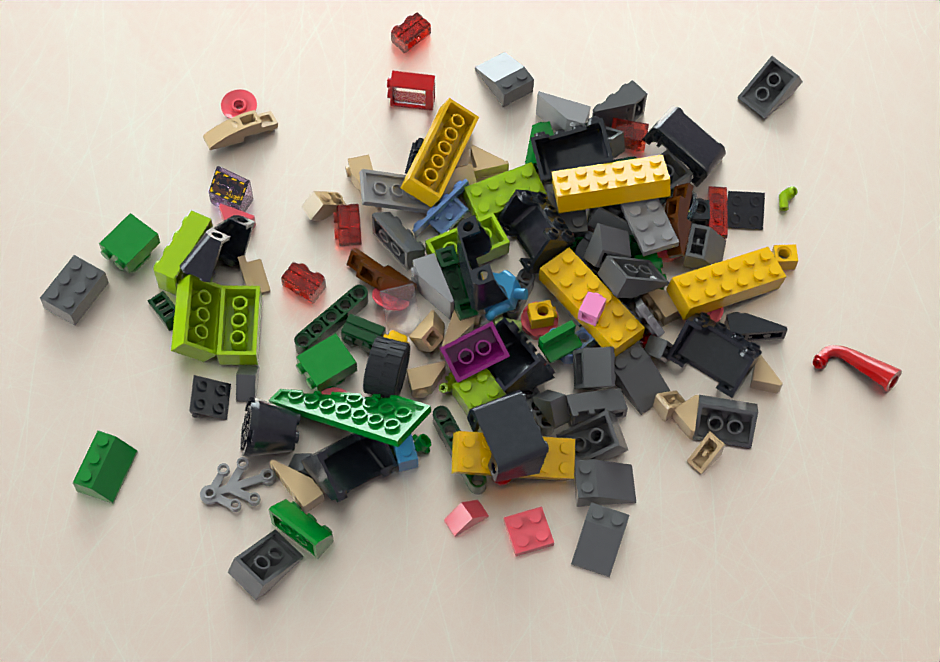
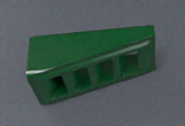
(167, 320)

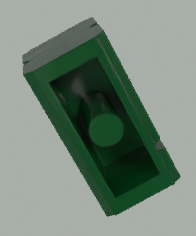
(361, 332)

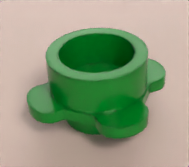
(422, 443)

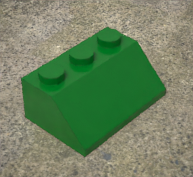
(104, 467)
(301, 527)

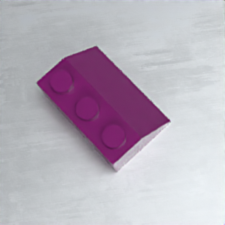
(474, 352)

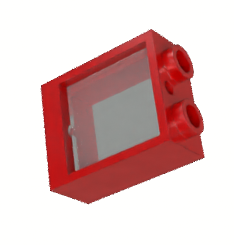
(411, 90)

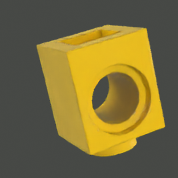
(789, 253)
(537, 320)

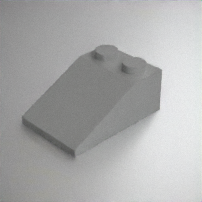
(561, 112)
(432, 283)

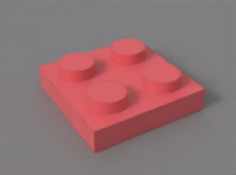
(528, 531)

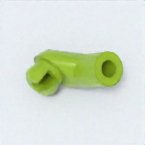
(785, 196)
(447, 387)

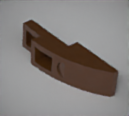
(677, 211)
(374, 273)

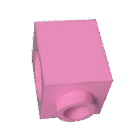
(592, 308)

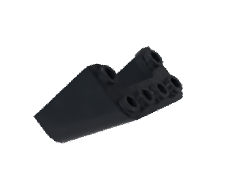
(572, 148)
(537, 228)
(223, 242)
(473, 243)
(715, 352)
(523, 368)
(511, 436)

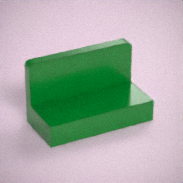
(559, 342)

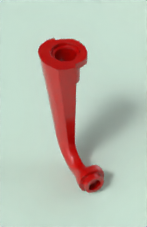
(875, 369)

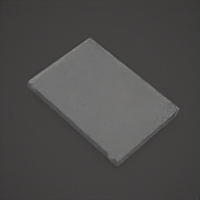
(401, 309)

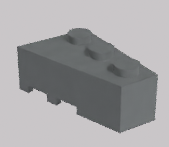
(588, 404)

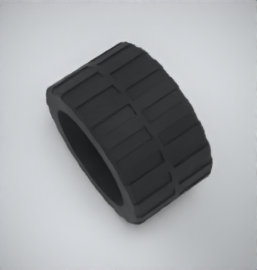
(386, 367)

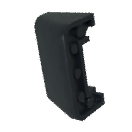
(687, 143)
(349, 464)

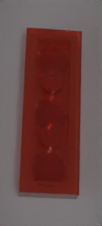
(718, 210)

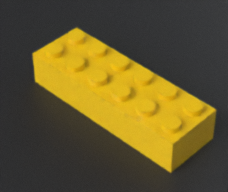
(440, 152)
(611, 183)
(570, 281)
(726, 282)
(473, 455)

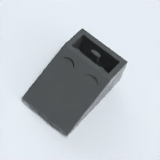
(625, 104)

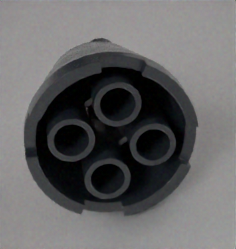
(268, 429)

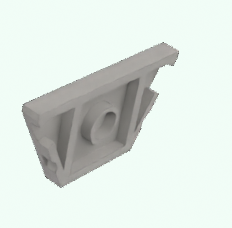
(643, 312)

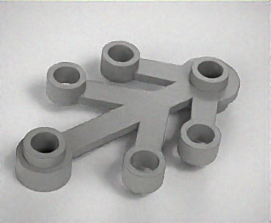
(235, 486)

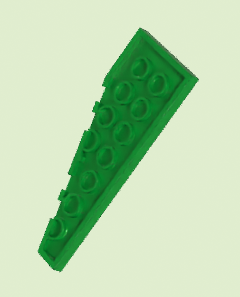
(374, 417)

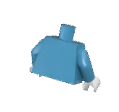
(514, 294)

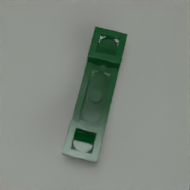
(450, 268)

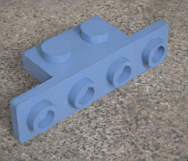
(446, 213)

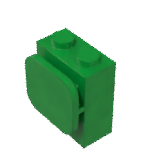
(129, 244)
(326, 364)

